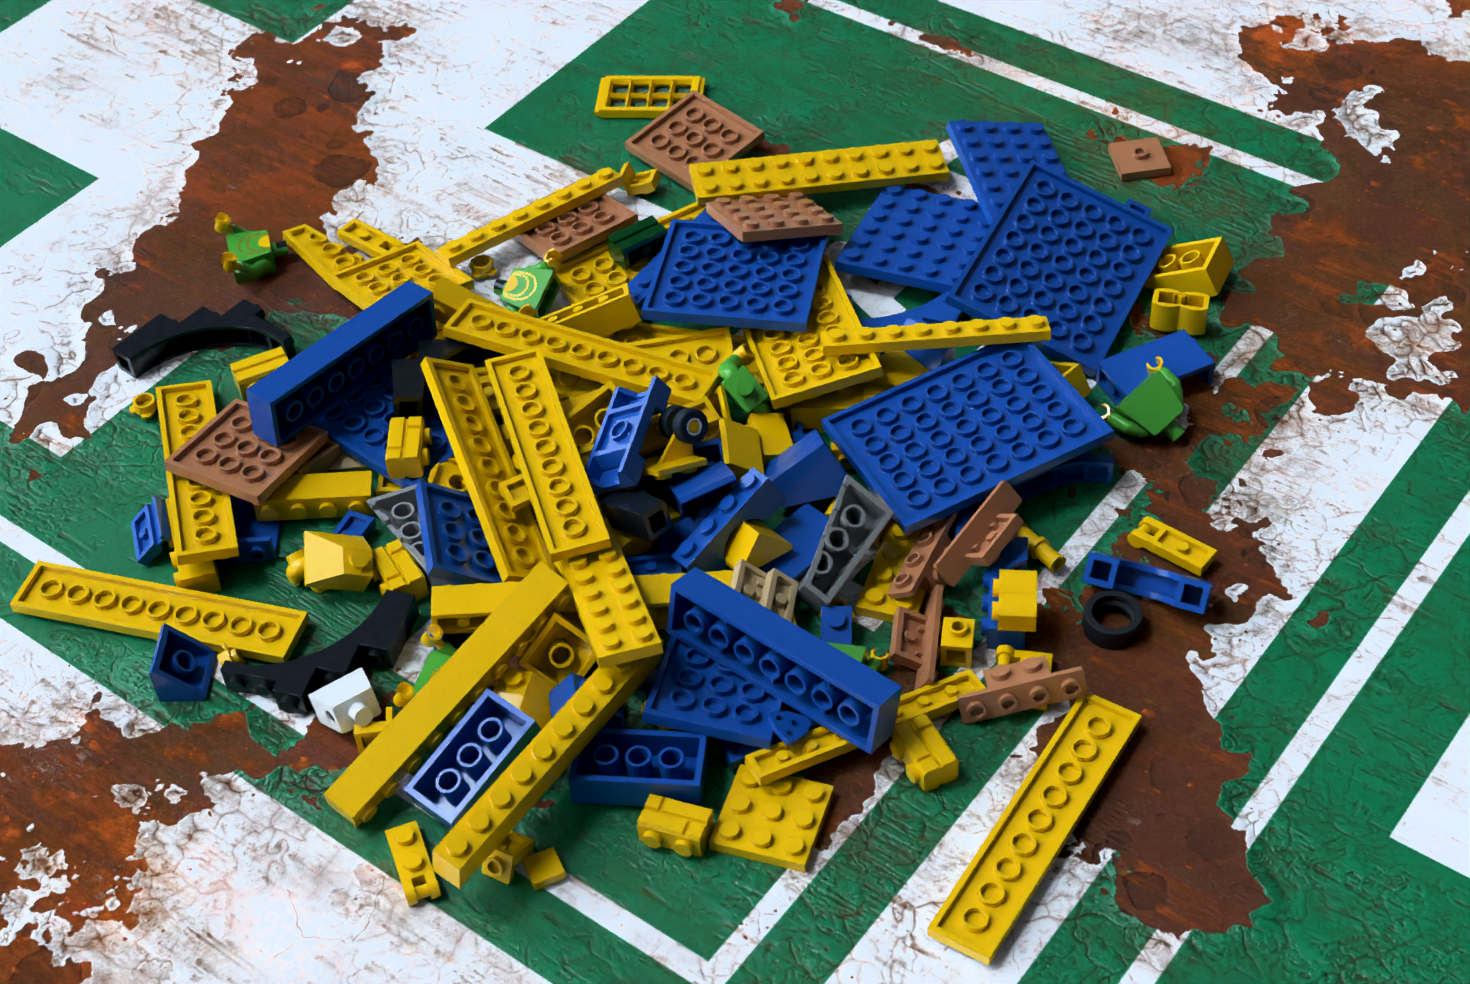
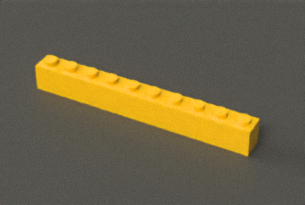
(468, 605)
(447, 695)
(537, 769)

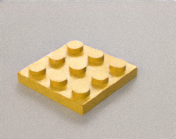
(772, 821)

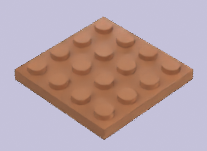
(691, 134)
(773, 217)
(579, 227)
(239, 462)

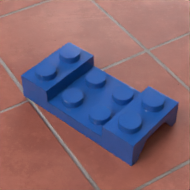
(615, 454)

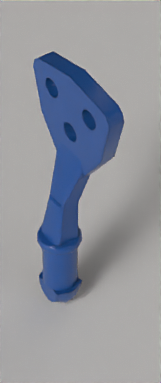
(783, 725)

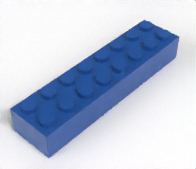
(341, 363)
(783, 660)

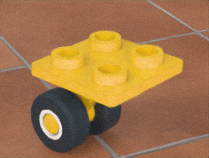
(683, 428)

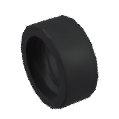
(1112, 602)

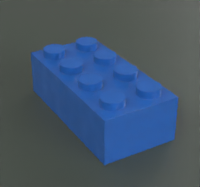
(471, 758)
(632, 763)

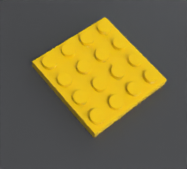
(380, 275)

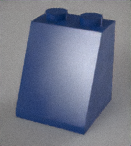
(806, 471)

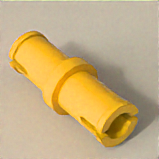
(1040, 549)

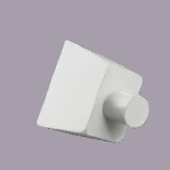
(346, 702)

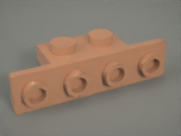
(983, 535)
(919, 563)
(916, 638)
(1021, 688)

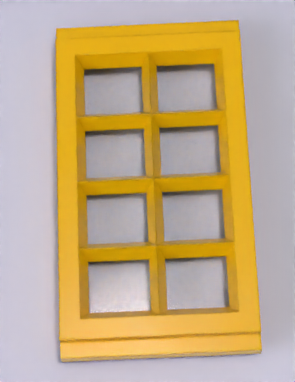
(643, 95)

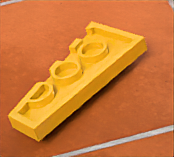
(319, 252)

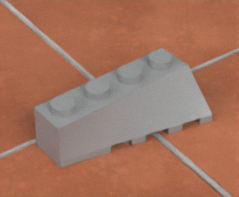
(401, 516)
(847, 536)

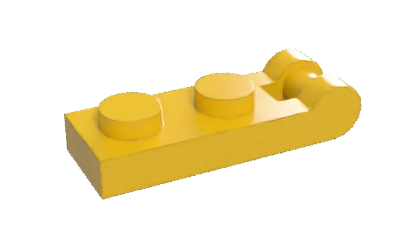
(367, 238)
(1172, 545)
(412, 862)

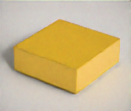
(544, 868)

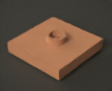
(1139, 159)

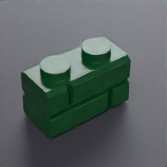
(637, 242)

